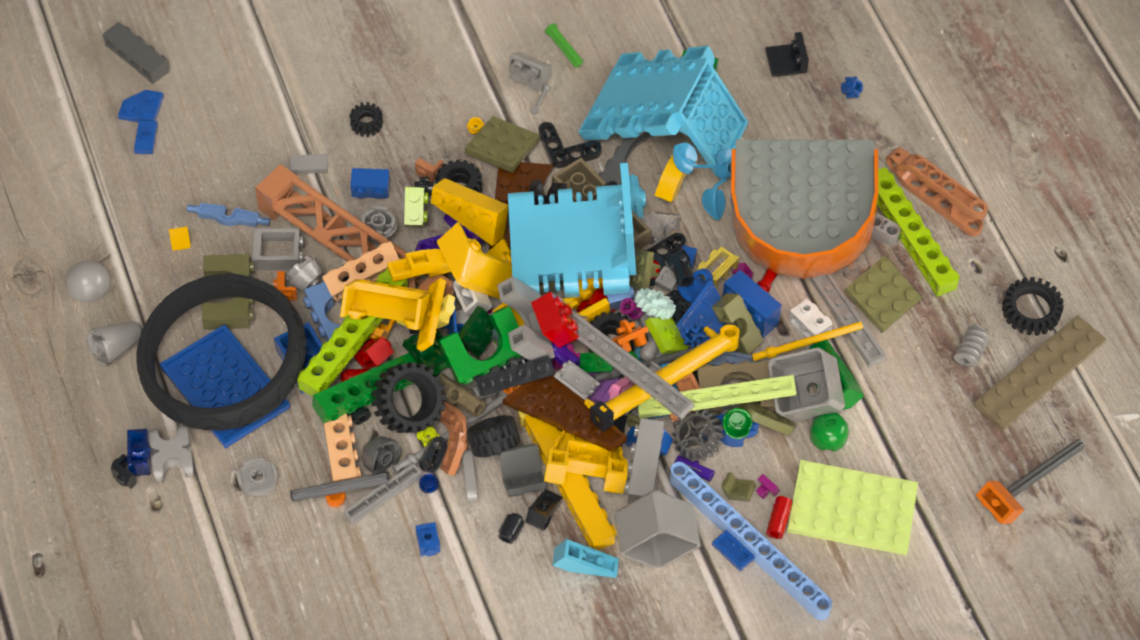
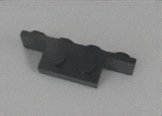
(509, 376)

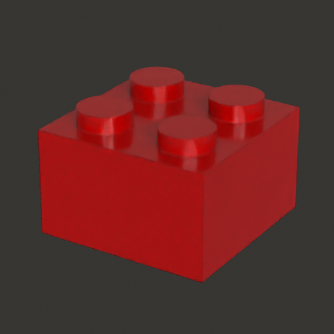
(555, 319)

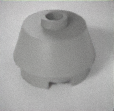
(381, 221)
(305, 273)

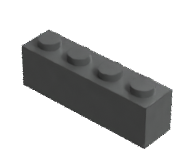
(136, 52)

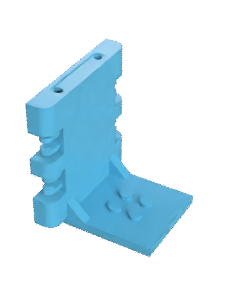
(666, 99)
(574, 239)

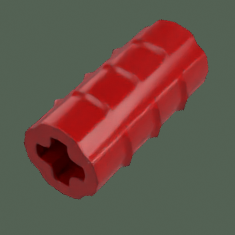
(779, 517)

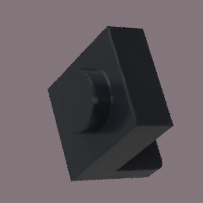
(121, 474)

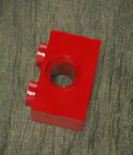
(373, 352)

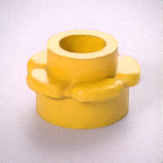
(475, 125)

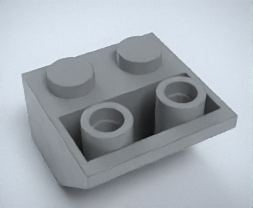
(529, 71)

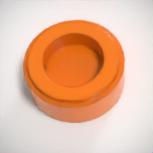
(335, 500)

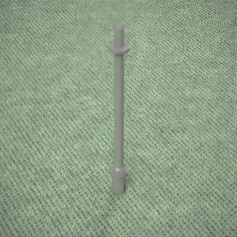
(414, 458)

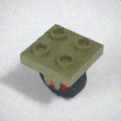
(647, 268)

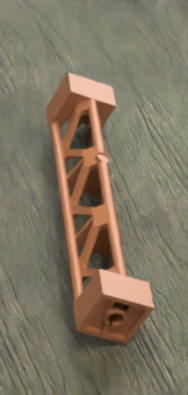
(276, 195)

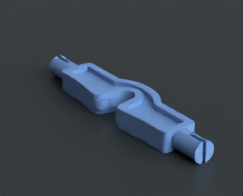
(238, 216)

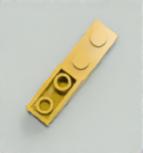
(418, 263)

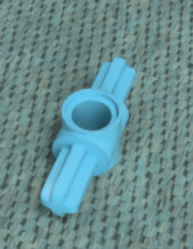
(637, 195)

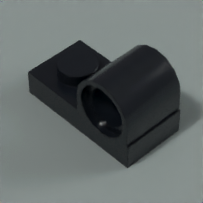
(541, 510)

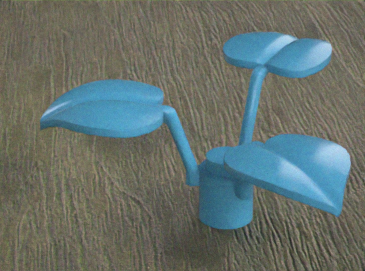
(712, 199)

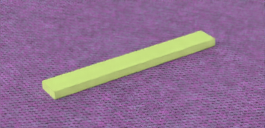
(727, 395)

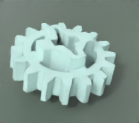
(655, 303)

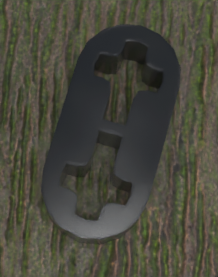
(429, 452)

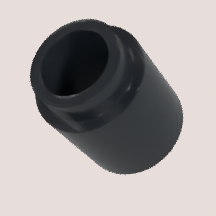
(511, 528)

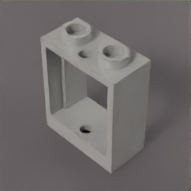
(276, 262)

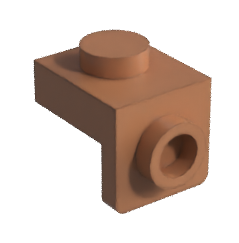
(425, 169)

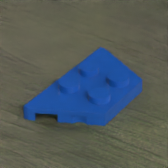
(701, 312)

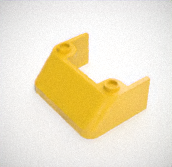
(472, 266)
(385, 301)

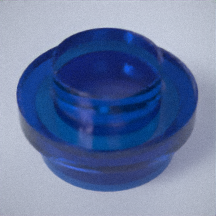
(428, 483)

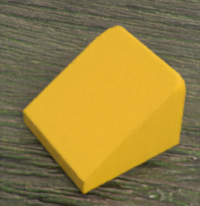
(179, 238)

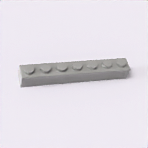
(382, 494)

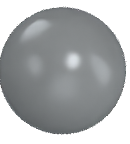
(87, 281)

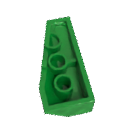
(851, 390)

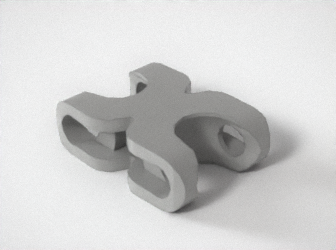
(171, 453)

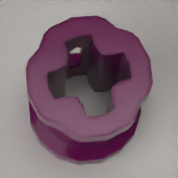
(629, 310)

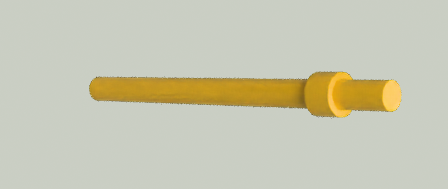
(771, 352)

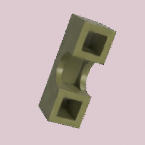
(732, 309)

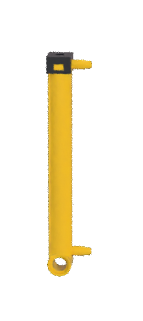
(605, 413)

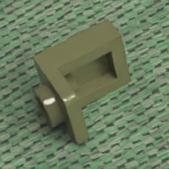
(737, 488)

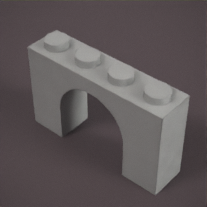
(528, 338)

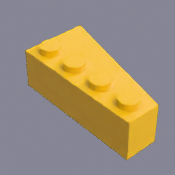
(472, 209)

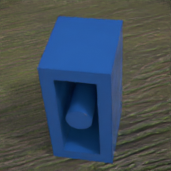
(370, 183)

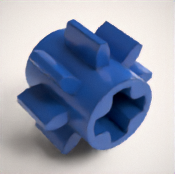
(851, 87)
(690, 331)

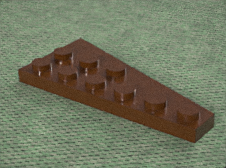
(518, 182)
(564, 409)

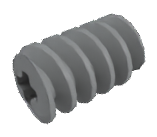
(972, 346)

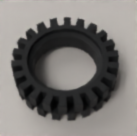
(1029, 324)

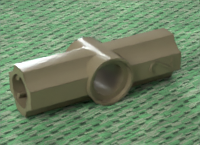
(461, 396)

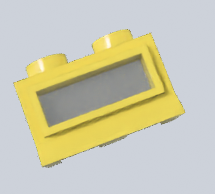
(719, 264)

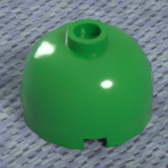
(829, 432)

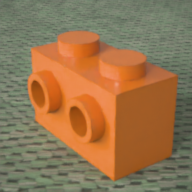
(999, 502)

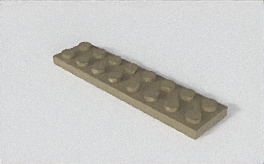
(1039, 372)

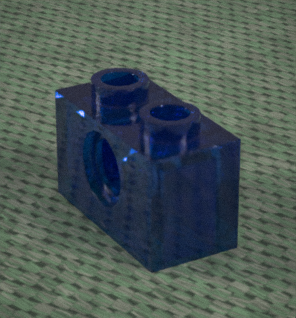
(138, 452)

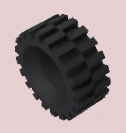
(430, 395)

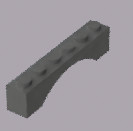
(621, 154)

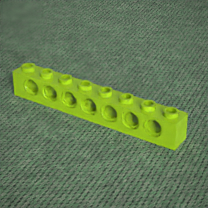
(895, 206)
(340, 356)

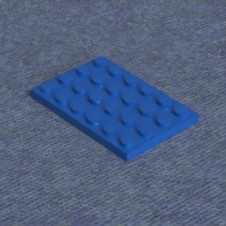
(219, 374)

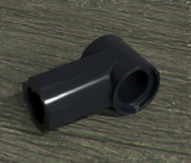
(679, 264)

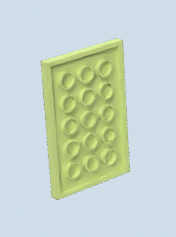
(853, 507)

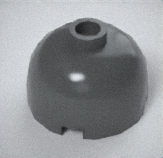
(380, 454)

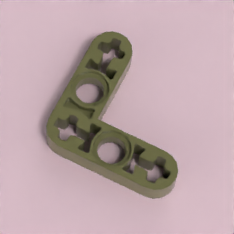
(768, 418)

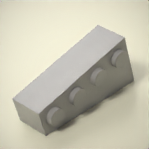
(646, 458)

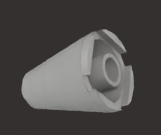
(112, 340)

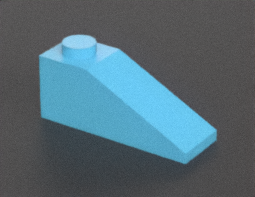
(584, 560)

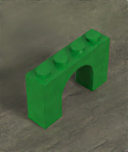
(463, 365)

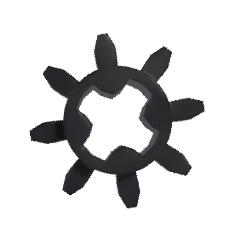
(424, 183)

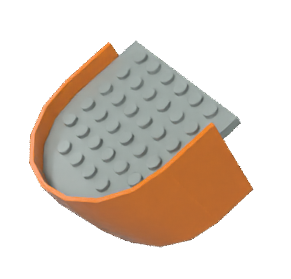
(804, 202)

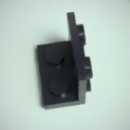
(788, 58)

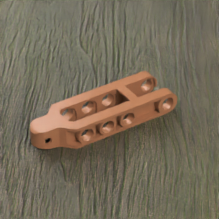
(960, 199)

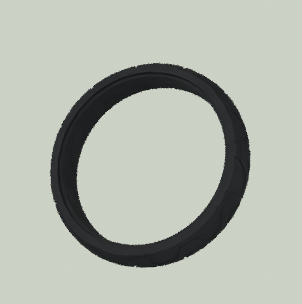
(194, 294)

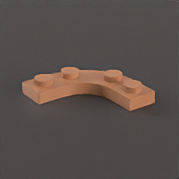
(456, 425)

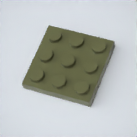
(502, 144)
(883, 294)

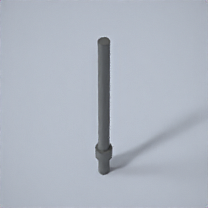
(658, 360)

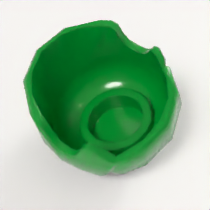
(737, 423)

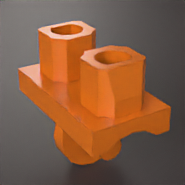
(637, 334)

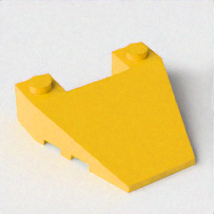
(585, 458)

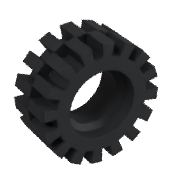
(366, 111)

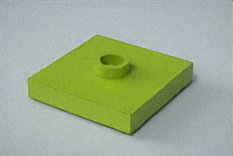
(666, 335)

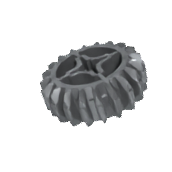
(711, 428)

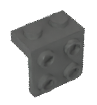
(522, 470)

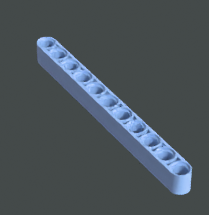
(759, 542)

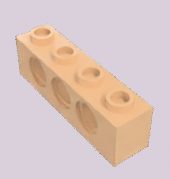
(351, 268)
(341, 457)

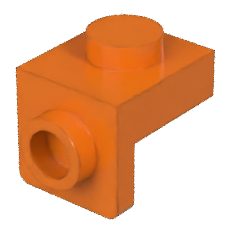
(280, 284)

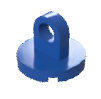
(691, 292)

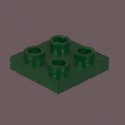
(477, 332)
(430, 357)

